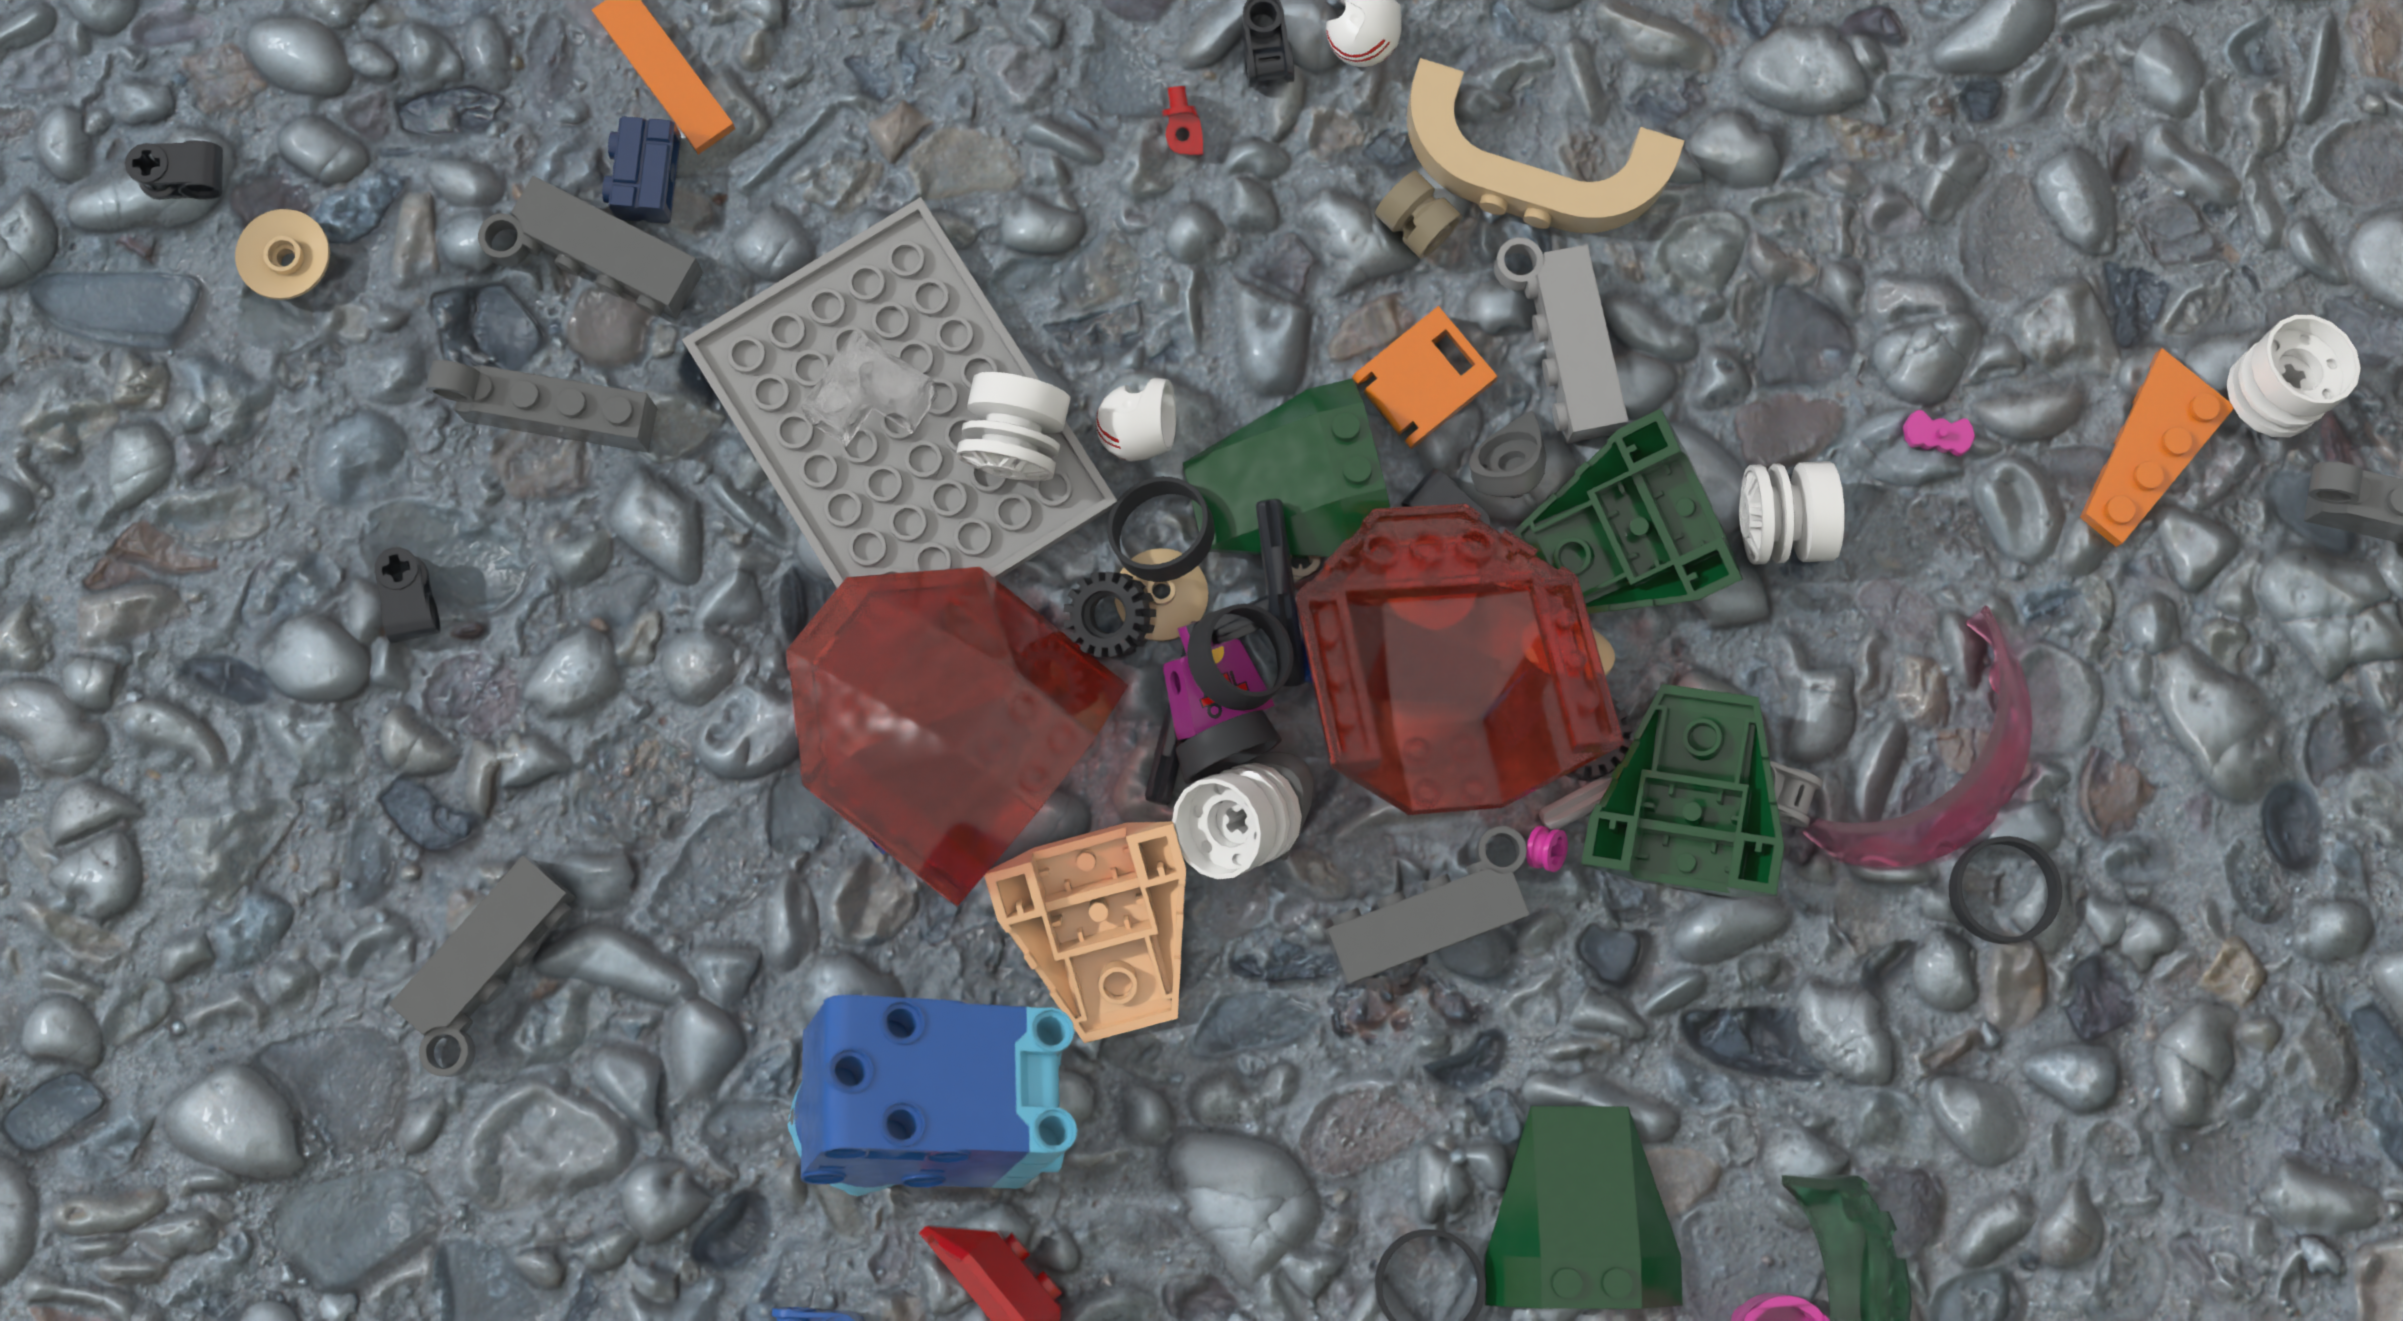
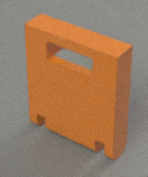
(1419, 382)

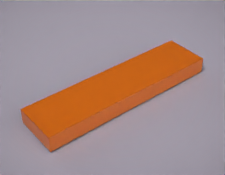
(664, 72)

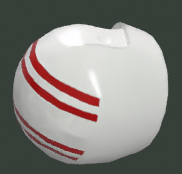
(1365, 31)
(1138, 423)

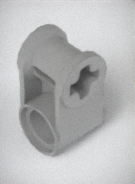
(1794, 793)

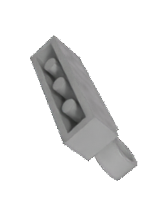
(1573, 336)

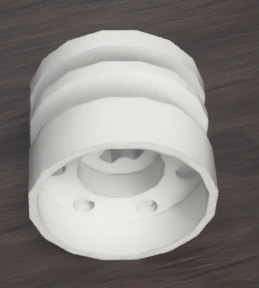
(2293, 376)
(1014, 417)
(1792, 513)
(1236, 820)

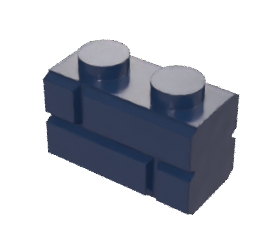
(643, 169)

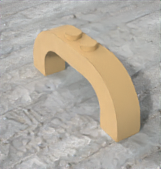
(1521, 189)

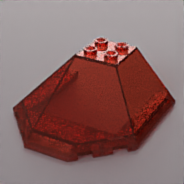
(1452, 663)
(941, 716)

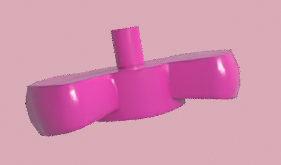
(1938, 433)

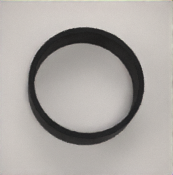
(1142, 492)
(2046, 865)
(1481, 1284)

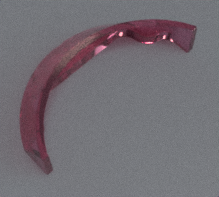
(1967, 806)

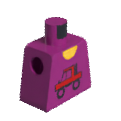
(1189, 706)

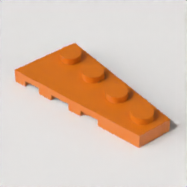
(2162, 434)

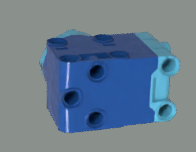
(930, 1094)

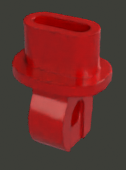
(1182, 117)

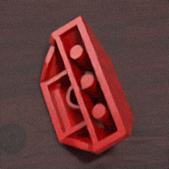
(995, 1273)

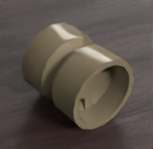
(1418, 214)

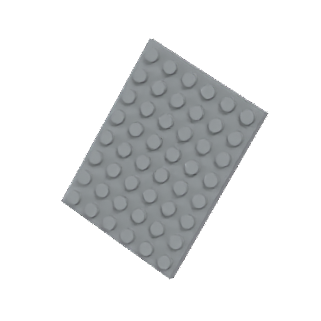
(891, 494)

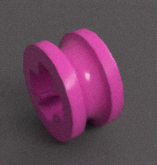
(1547, 848)

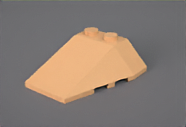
(1100, 923)

